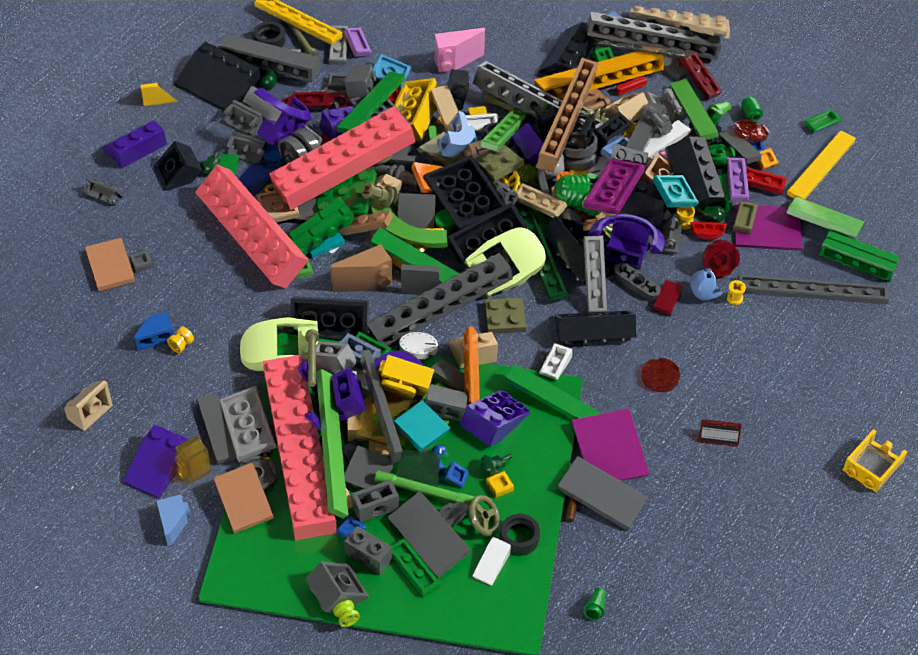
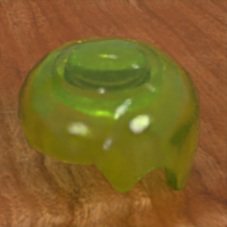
(527, 174)

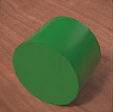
(444, 221)

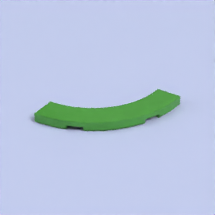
(411, 234)

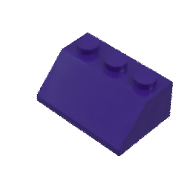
(136, 144)

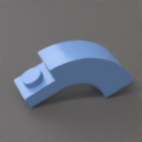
(459, 137)

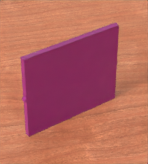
(771, 230)
(611, 444)

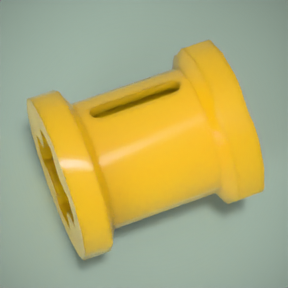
(736, 292)

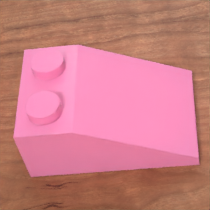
(458, 48)

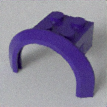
(288, 121)
(628, 239)
(347, 394)

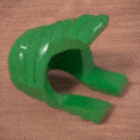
(574, 190)

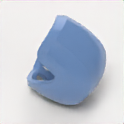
(704, 287)

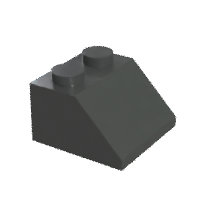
(335, 584)

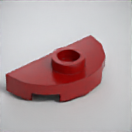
(708, 230)

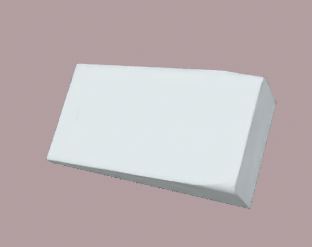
(556, 361)
(492, 561)

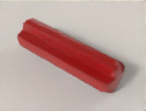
(631, 85)

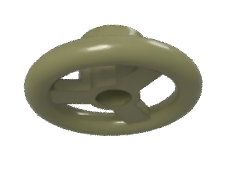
(479, 517)

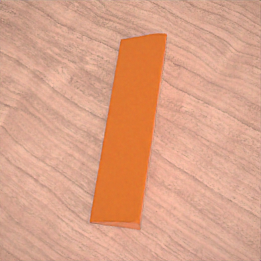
(471, 365)

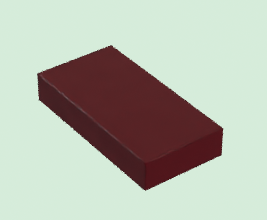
(668, 297)

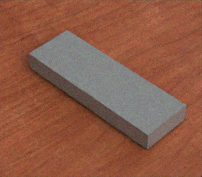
(339, 50)

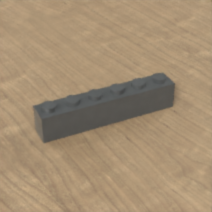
(272, 57)

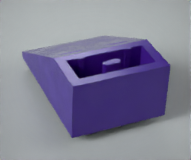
(493, 417)

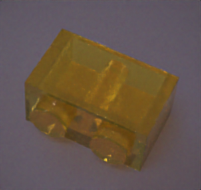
(192, 460)

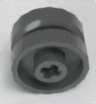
(297, 145)
(581, 159)

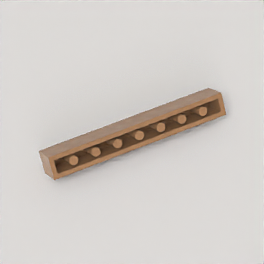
(567, 115)

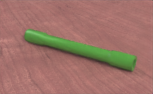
(424, 488)

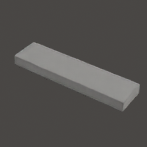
(595, 274)

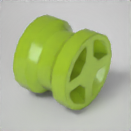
(346, 613)

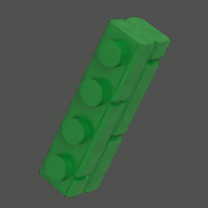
(322, 226)
(859, 255)

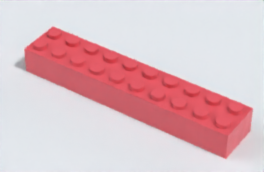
(298, 448)

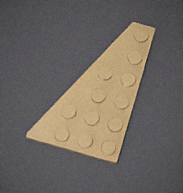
(700, 23)

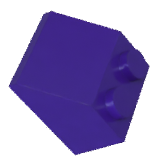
(529, 143)

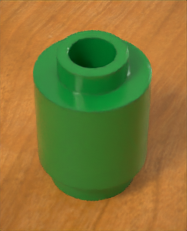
(751, 109)

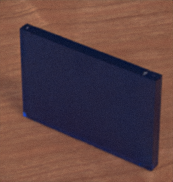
(257, 177)

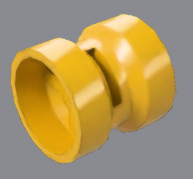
(685, 216)
(180, 339)

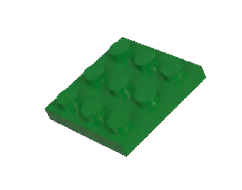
(350, 193)

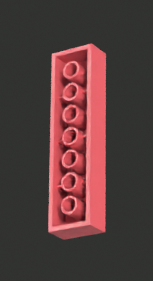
(342, 157)
(251, 226)

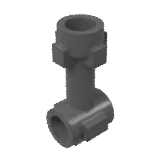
(662, 127)

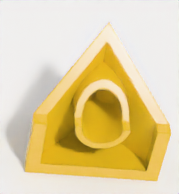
(153, 95)

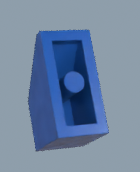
(154, 331)

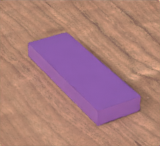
(737, 180)

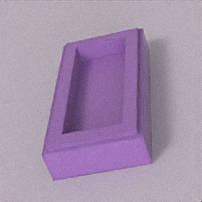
(357, 42)

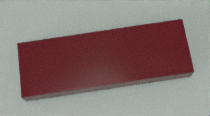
(701, 76)

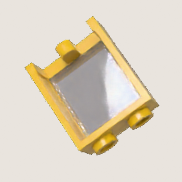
(872, 462)

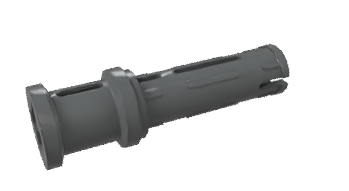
(504, 191)

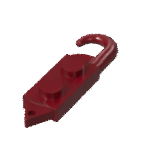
(318, 100)

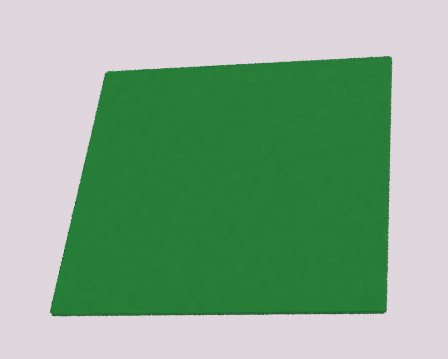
(269, 569)

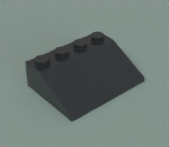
(218, 76)
(464, 191)

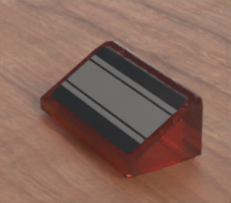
(719, 433)

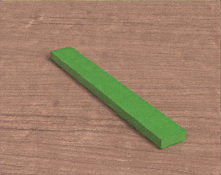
(331, 445)

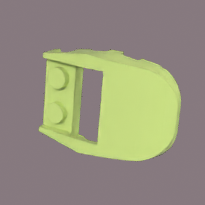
(523, 250)
(260, 341)

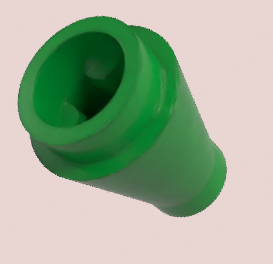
(595, 605)

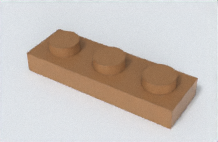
(368, 223)

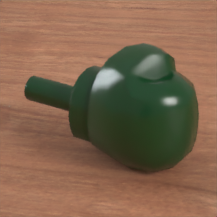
(268, 81)
(209, 164)
(714, 213)
(493, 465)

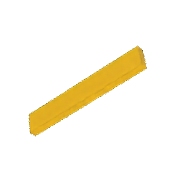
(300, 20)
(821, 166)

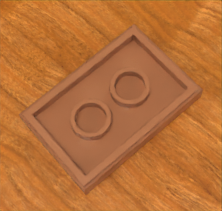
(110, 264)
(243, 498)

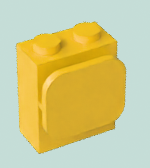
(404, 377)

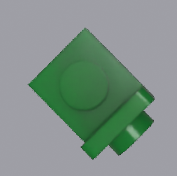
(602, 54)

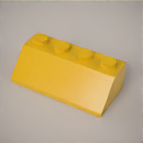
(417, 104)

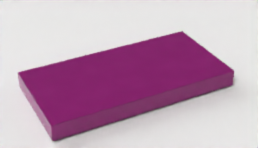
(614, 186)

